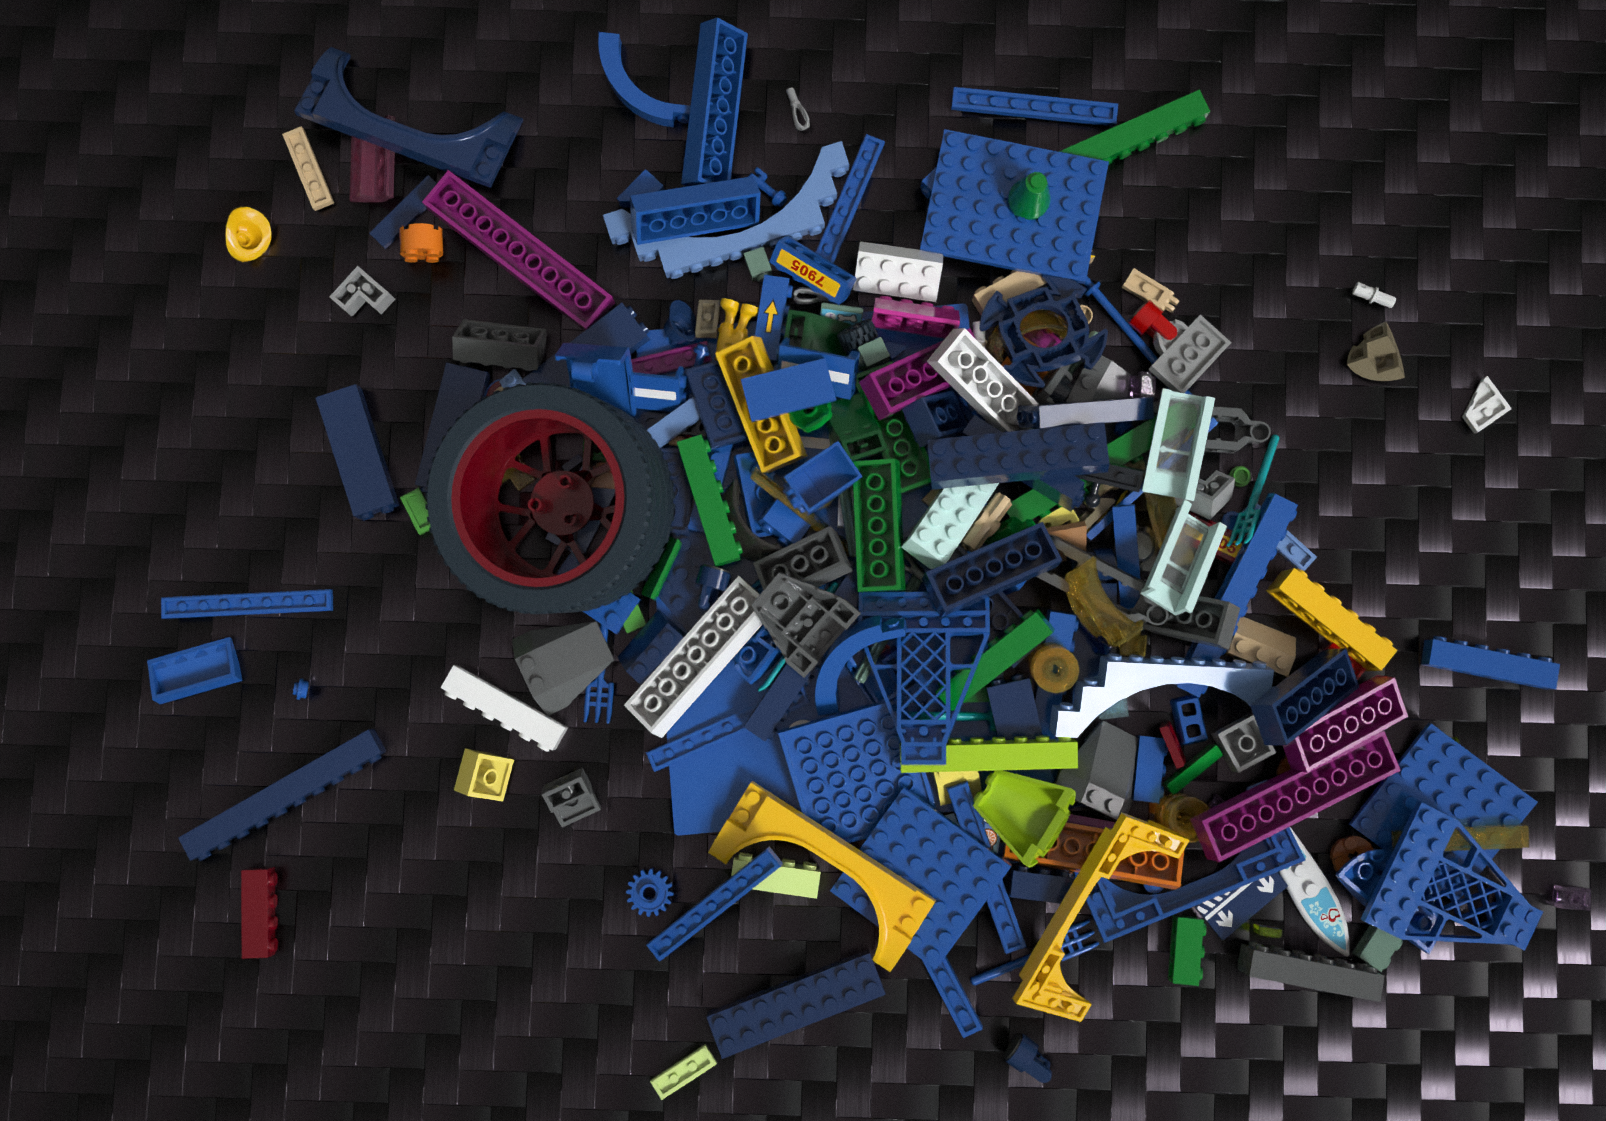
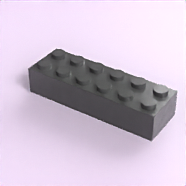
(1310, 972)

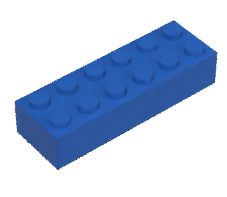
(695, 210)

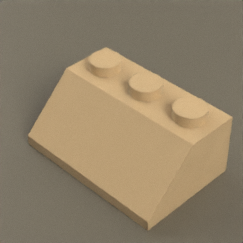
(1265, 644)

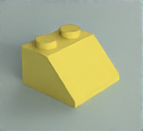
(483, 775)
(946, 779)

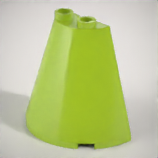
(1024, 812)

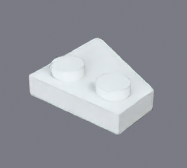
(1485, 406)

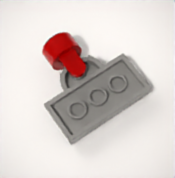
(1182, 349)

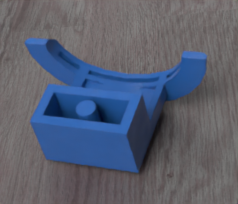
(888, 677)

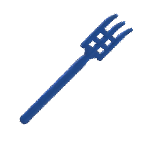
(600, 683)
(1022, 961)

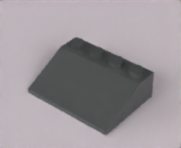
(1101, 382)

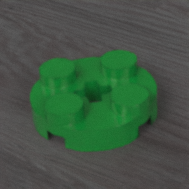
(813, 420)

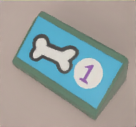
(842, 313)

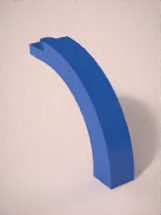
(632, 97)
(843, 648)

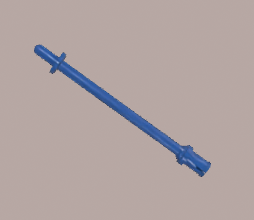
(1093, 289)

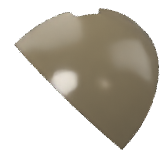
(1377, 356)

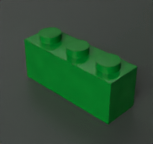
(1186, 950)

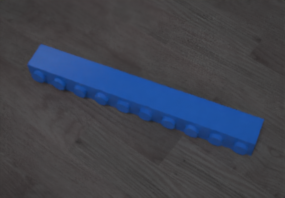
(1246, 572)

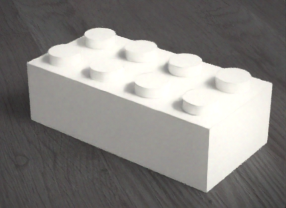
(898, 271)

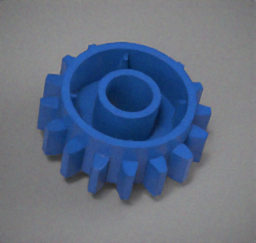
(644, 902)

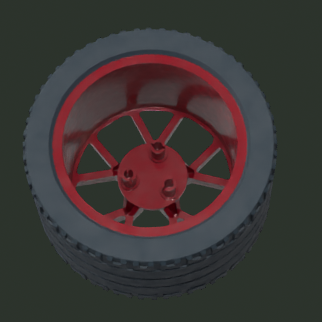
(466, 503)

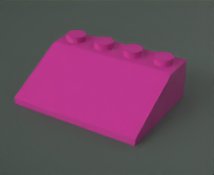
(914, 318)

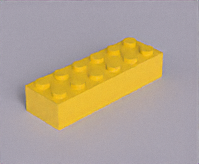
(772, 439)
(1331, 619)

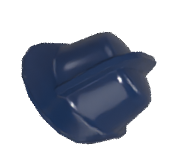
(680, 323)

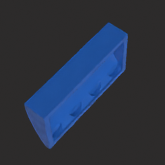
(193, 671)

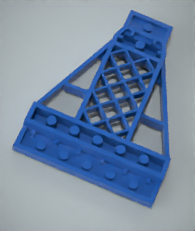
(925, 740)
(1412, 870)

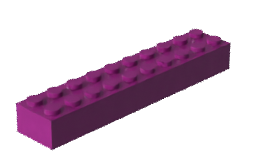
(518, 251)
(1292, 798)

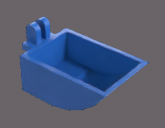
(820, 479)

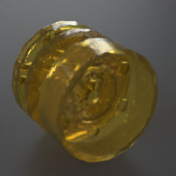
(1041, 665)
(1169, 810)

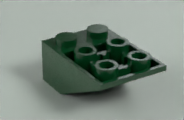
(814, 332)
(855, 428)

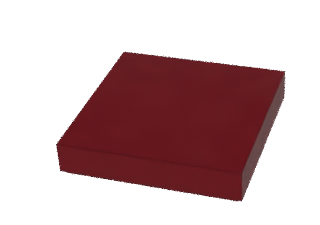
(1173, 744)

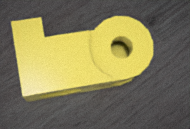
(1059, 517)

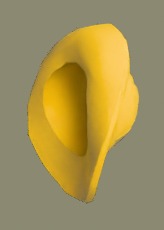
(247, 234)

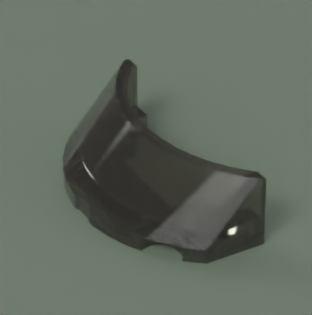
(751, 545)

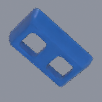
(1182, 722)

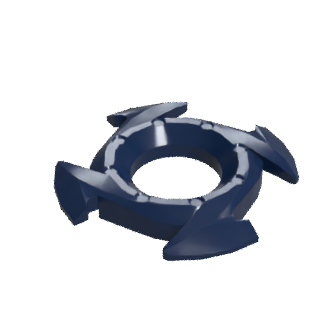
(1030, 359)

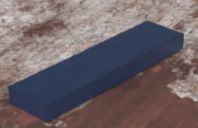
(403, 214)

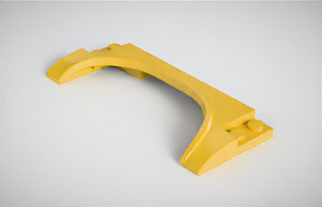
(896, 901)
(1043, 982)

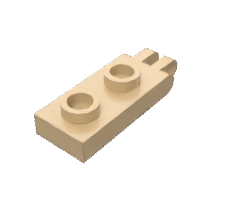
(1149, 289)

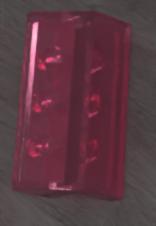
(371, 171)

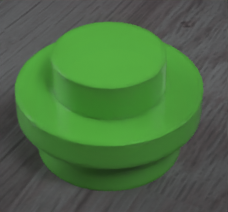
(1241, 475)

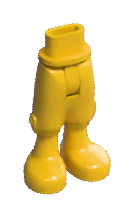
(727, 334)

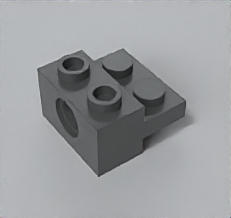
(571, 797)

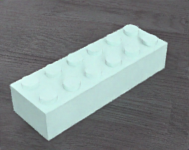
(946, 523)

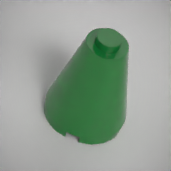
(1030, 196)

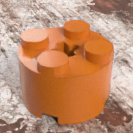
(421, 243)

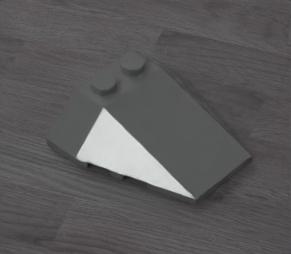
(802, 619)
(561, 662)
(1104, 771)

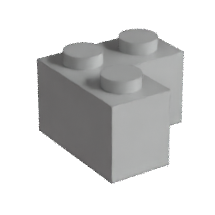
(360, 289)
(1211, 494)

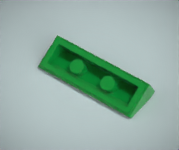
(661, 569)
(1192, 769)

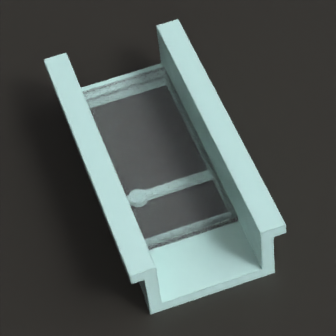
(1178, 444)
(1183, 562)

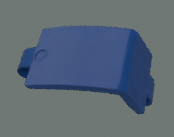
(601, 372)

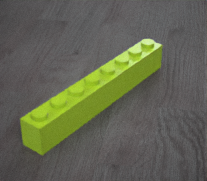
(1004, 755)

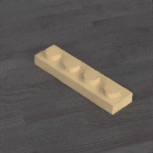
(308, 168)

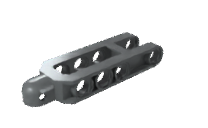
(1245, 430)
(1144, 608)

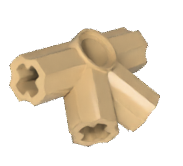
(986, 522)

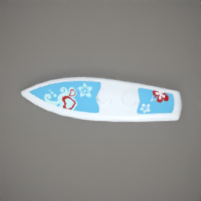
(1317, 901)

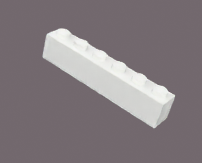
(503, 707)

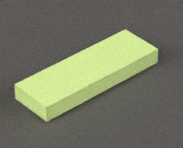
(683, 1071)

